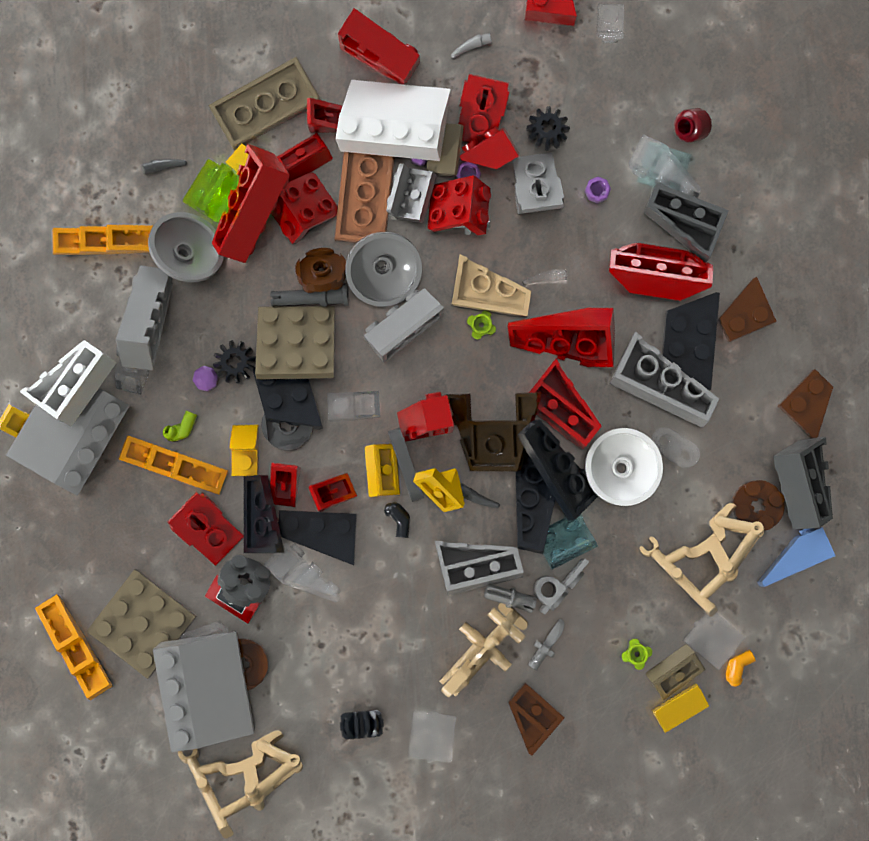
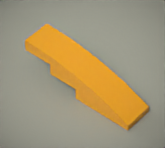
(101, 240)
(173, 464)
(73, 647)

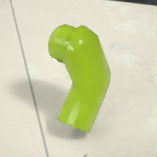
(181, 430)

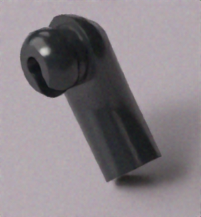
(400, 516)

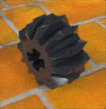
(552, 136)
(242, 366)
(361, 724)

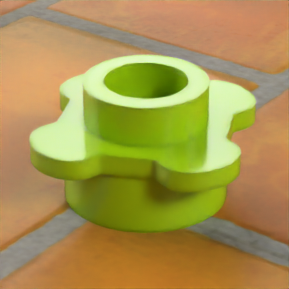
(484, 318)
(644, 653)

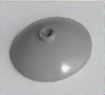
(188, 236)
(384, 284)

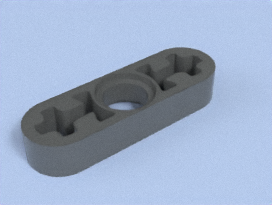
(405, 463)

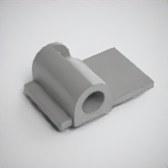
(537, 184)
(559, 589)

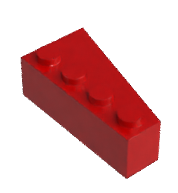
(250, 204)

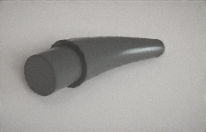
(161, 164)
(473, 496)

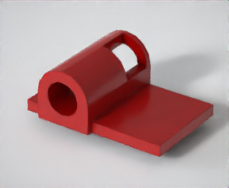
(482, 106)
(204, 527)

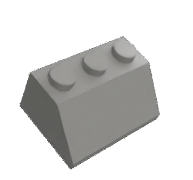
(403, 324)

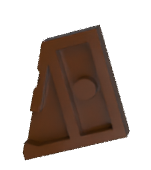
(747, 312)
(808, 403)
(534, 717)

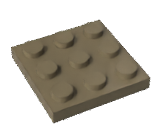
(295, 342)
(139, 620)

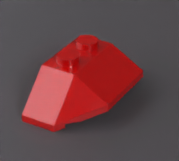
(660, 271)

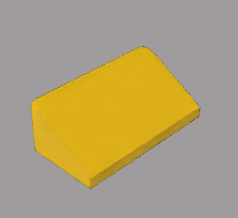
(382, 470)
(680, 708)

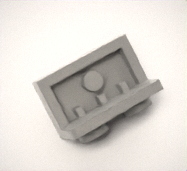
(410, 193)

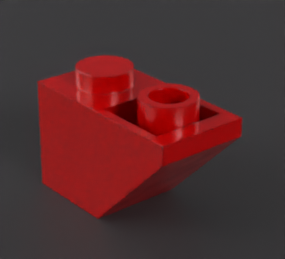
(492, 151)

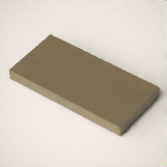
(264, 103)

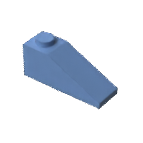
(801, 553)

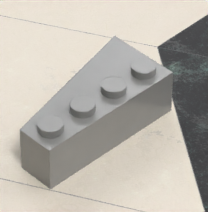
(144, 318)
(662, 383)

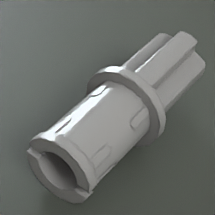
(510, 597)

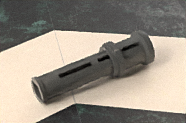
(300, 297)

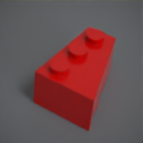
(551, 11)
(378, 48)
(564, 407)
(426, 418)

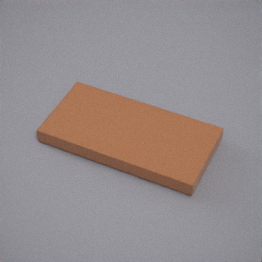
(363, 196)

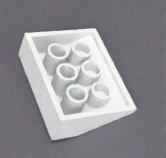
(393, 120)

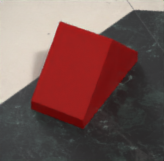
(322, 116)
(284, 484)
(332, 492)

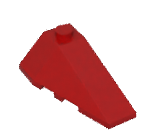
(576, 334)

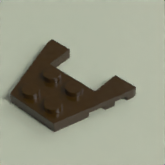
(493, 443)

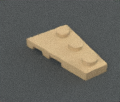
(487, 291)

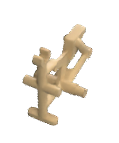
(727, 567)
(484, 648)
(254, 791)

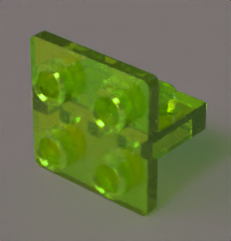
(211, 190)

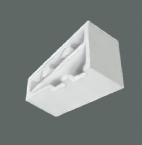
(71, 383)

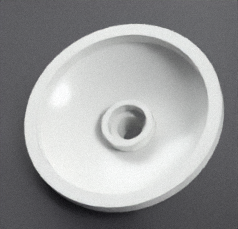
(641, 463)

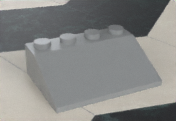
(67, 452)
(203, 690)

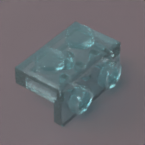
(567, 541)

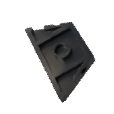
(691, 337)
(288, 401)

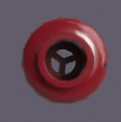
(692, 125)

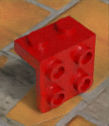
(460, 204)
(303, 206)

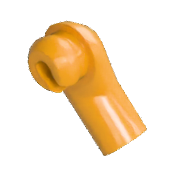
(735, 667)

